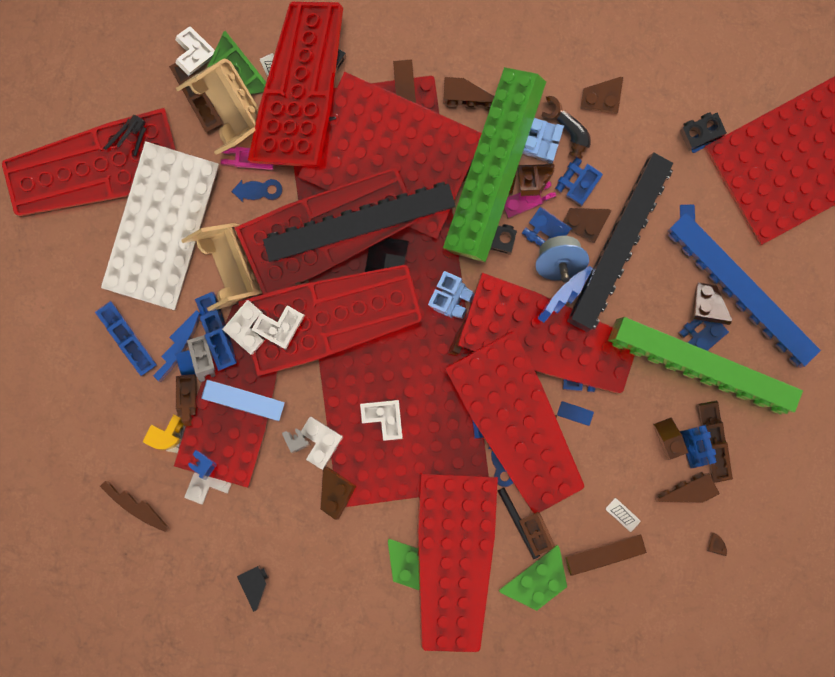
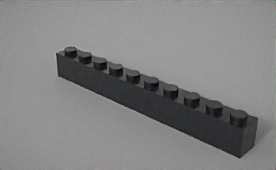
(359, 223)
(620, 242)

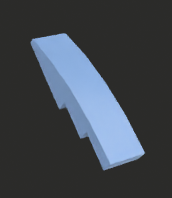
(242, 400)

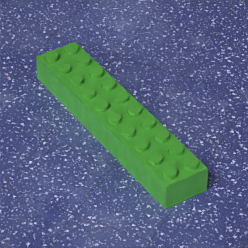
(494, 164)
(704, 365)

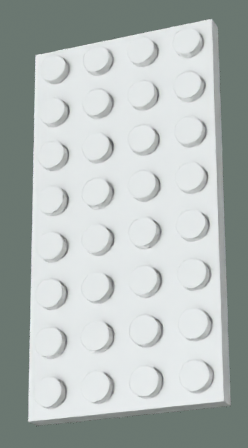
(161, 210)

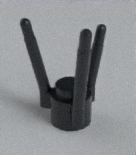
(134, 126)

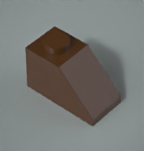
(670, 439)

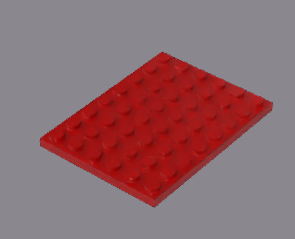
(386, 132)
(782, 163)

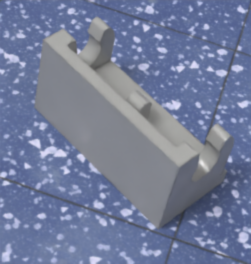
(201, 357)
(298, 443)

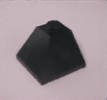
(386, 254)

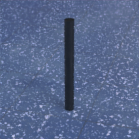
(516, 518)

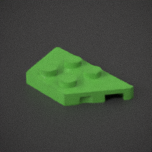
(229, 50)
(404, 564)
(539, 581)

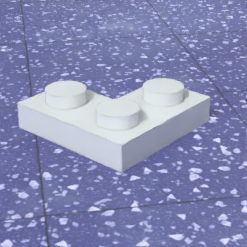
(197, 50)
(240, 327)
(281, 331)
(388, 414)
(325, 440)
(199, 488)

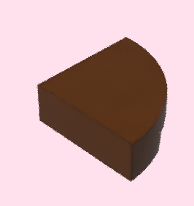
(716, 545)

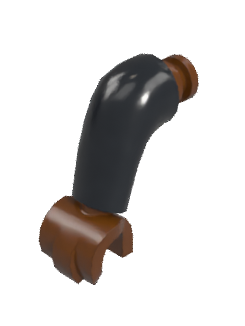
(577, 132)

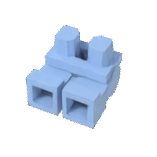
(543, 140)
(452, 293)

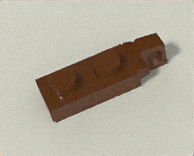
(186, 398)

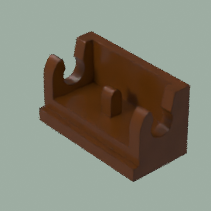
(537, 534)

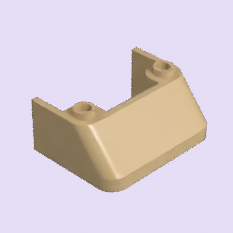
(229, 99)
(231, 263)

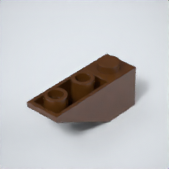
(465, 93)
(696, 491)

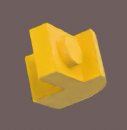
(165, 439)

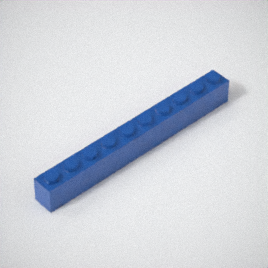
(744, 291)

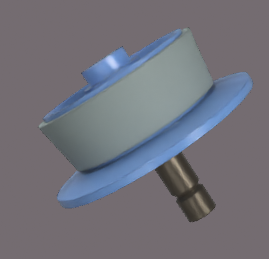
(561, 258)

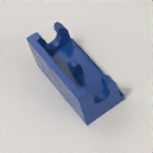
(204, 467)

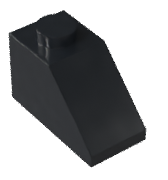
(254, 585)

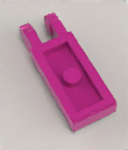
(241, 159)
(518, 204)

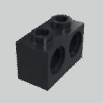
(704, 134)
(502, 247)

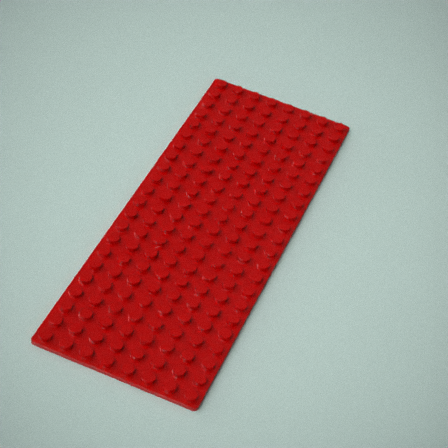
(403, 368)

